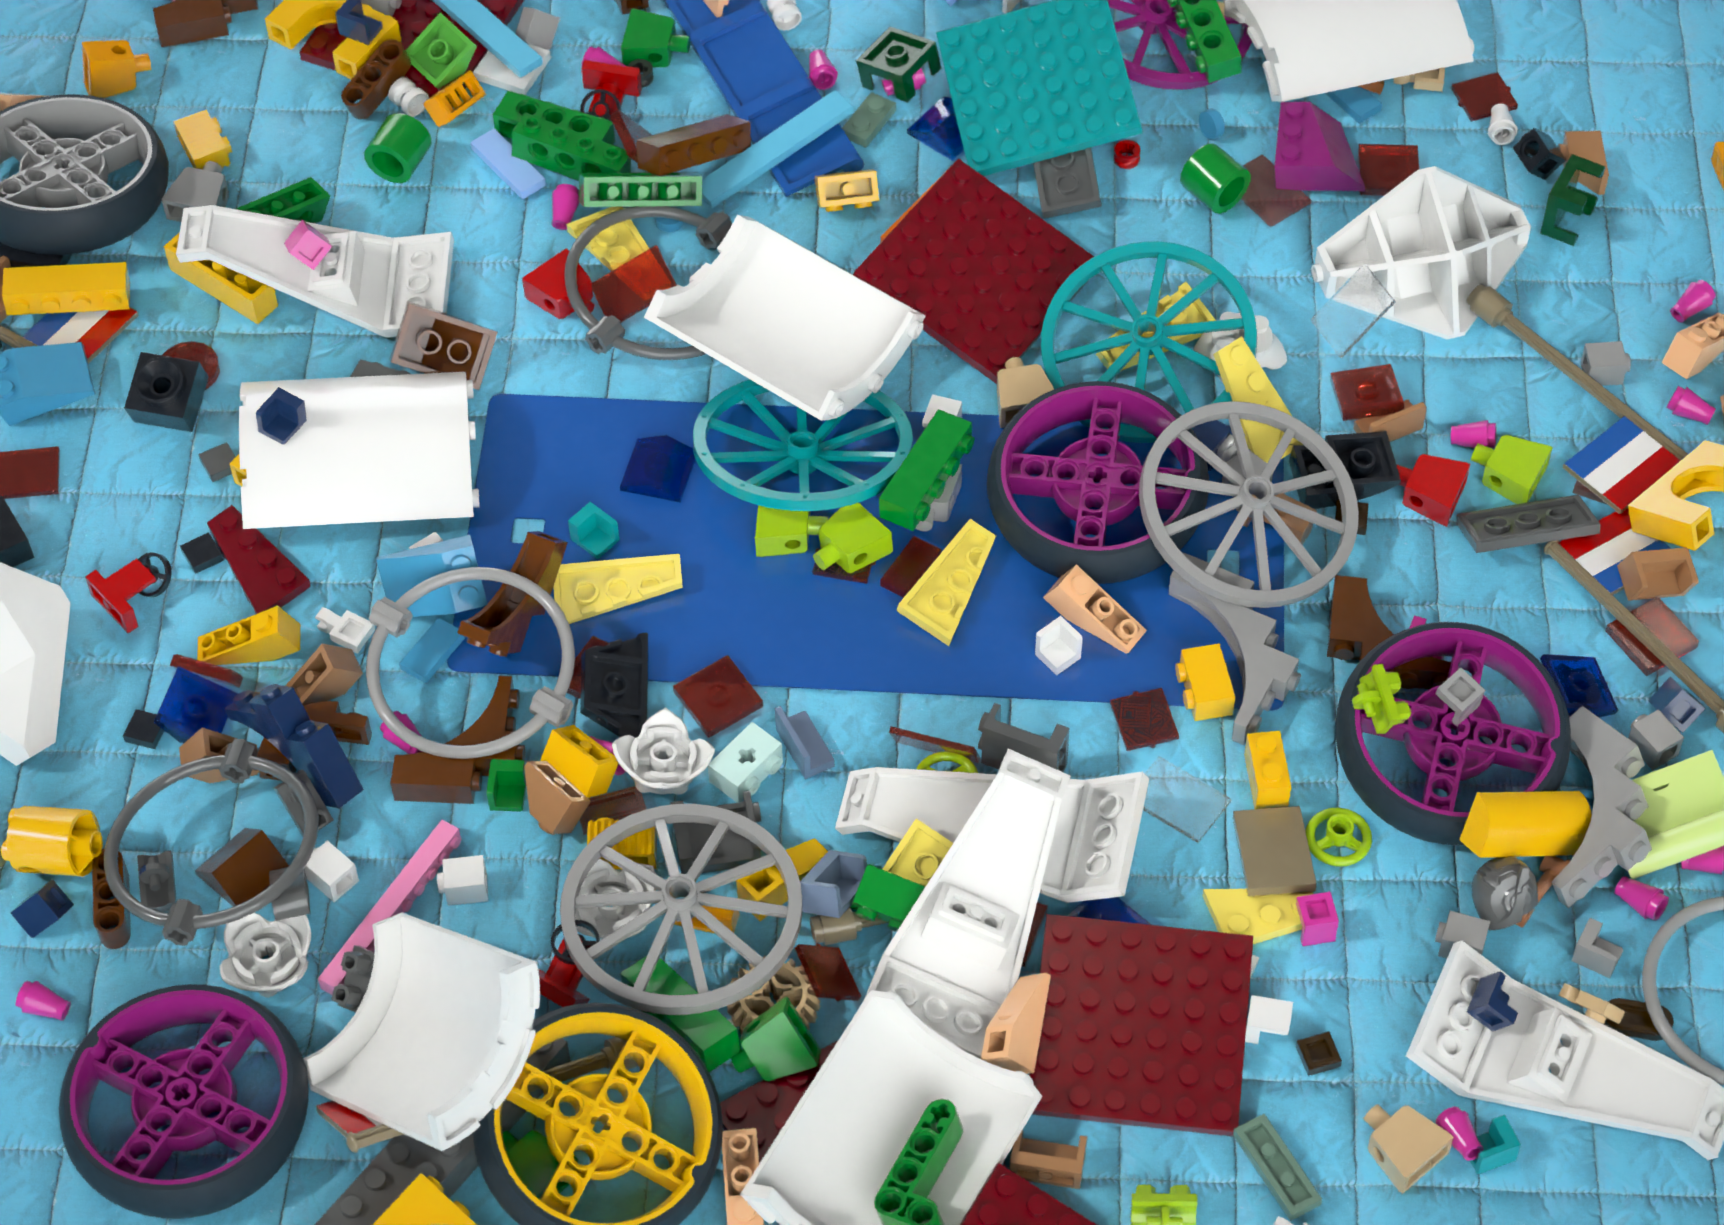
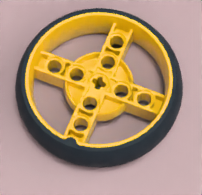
(646, 1039)

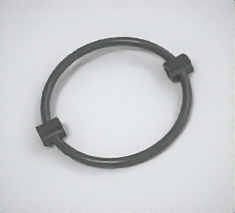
(609, 331)
(184, 915)

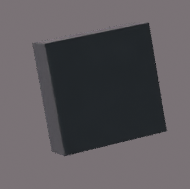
(201, 553)
(143, 730)

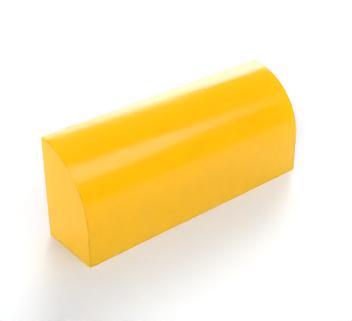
(1526, 823)

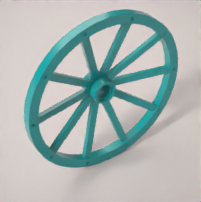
(1145, 322)
(798, 452)

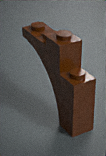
(196, 19)
(508, 614)
(1358, 629)
(451, 780)

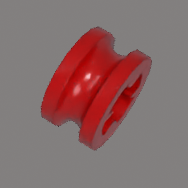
(1127, 147)

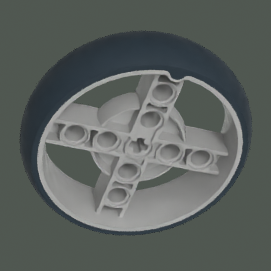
(65, 160)

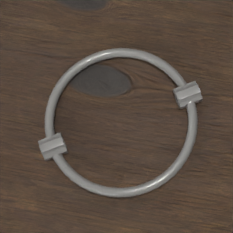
(546, 704)
(1650, 989)

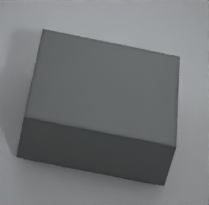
(217, 461)

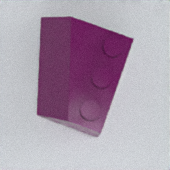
(1313, 151)

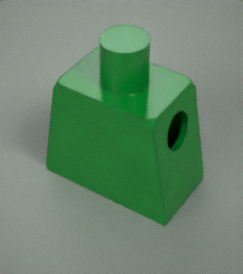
(652, 39)
(777, 1044)
(532, 1161)

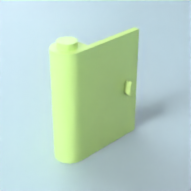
(1682, 812)

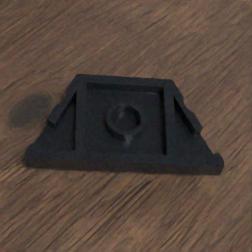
(616, 685)

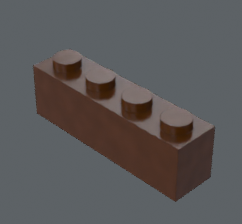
(693, 144)

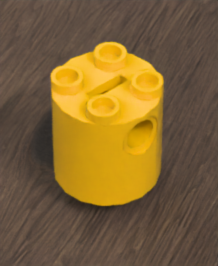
(52, 840)

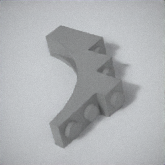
(1252, 639)
(1618, 800)

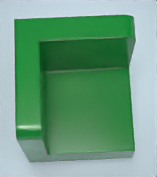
(506, 785)

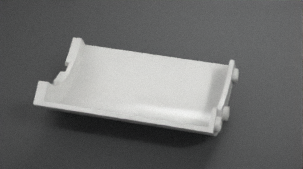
(1350, 42)
(789, 320)
(363, 454)
(433, 1034)
(865, 1109)

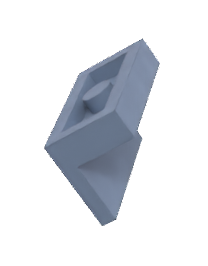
(803, 743)

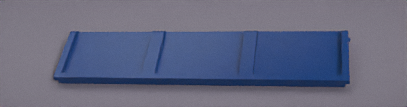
(763, 84)

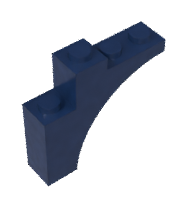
(306, 743)

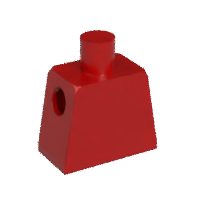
(547, 286)
(1434, 486)

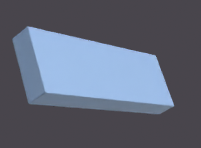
(513, 171)

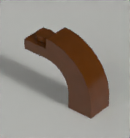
(346, 728)

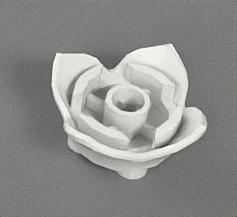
(1269, 348)
(663, 755)
(607, 880)
(254, 938)

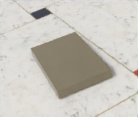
(1274, 851)

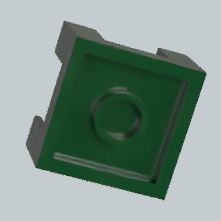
(897, 58)
(1566, 197)

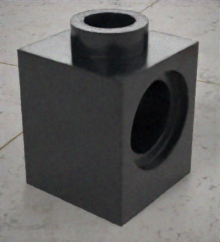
(1539, 153)

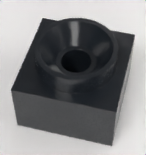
(166, 392)

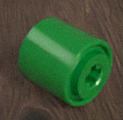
(398, 148)
(1215, 178)

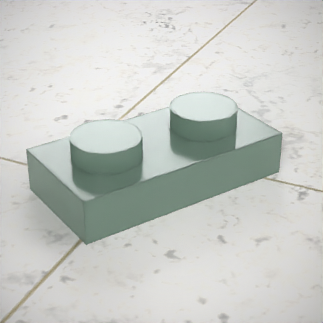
(869, 119)

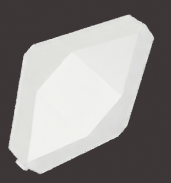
(1428, 249)
(31, 662)

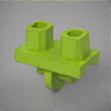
(1377, 699)
(1163, 1209)

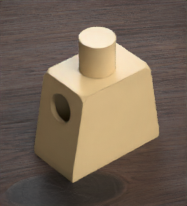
(1018, 387)
(1406, 1144)

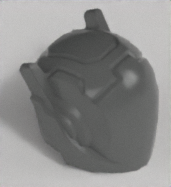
(1504, 891)

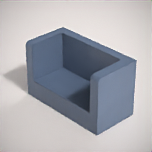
(832, 883)

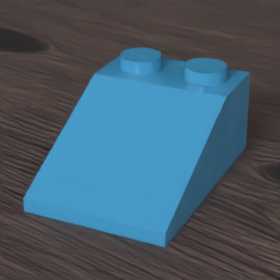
(42, 379)
(410, 567)

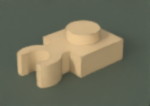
(1428, 80)
(1596, 1008)

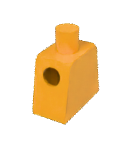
(111, 67)

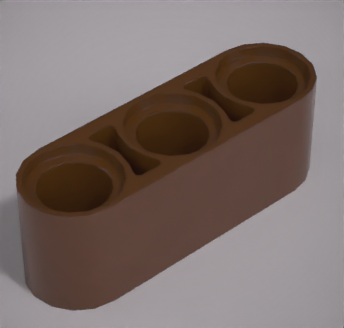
(377, 66)
(110, 912)

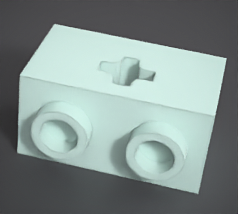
(745, 762)

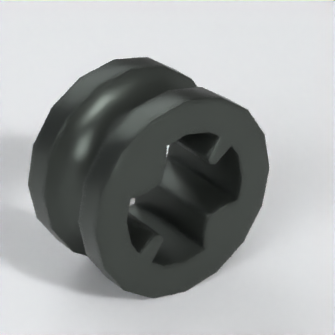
(645, 67)

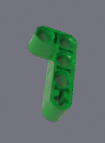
(935, 1131)

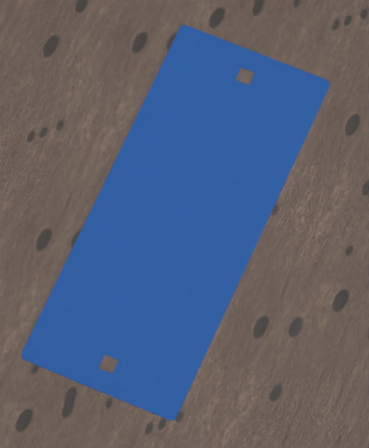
(808, 629)

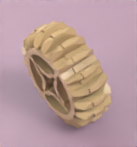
(796, 988)

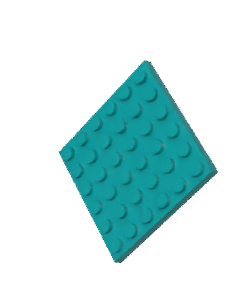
(1038, 84)

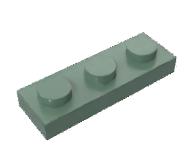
(1277, 1167)

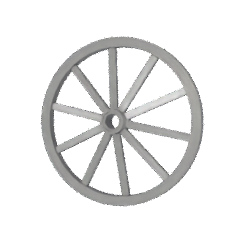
(1248, 505)
(681, 909)

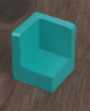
(593, 530)
(1498, 1144)

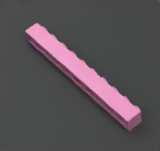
(398, 896)

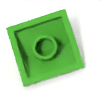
(441, 52)

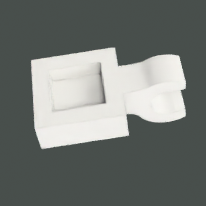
(348, 631)

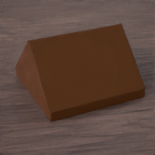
(242, 866)

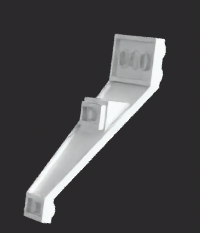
(359, 279)
(1090, 840)
(974, 917)
(1592, 1076)

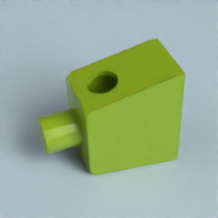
(1513, 467)
(784, 531)
(852, 539)

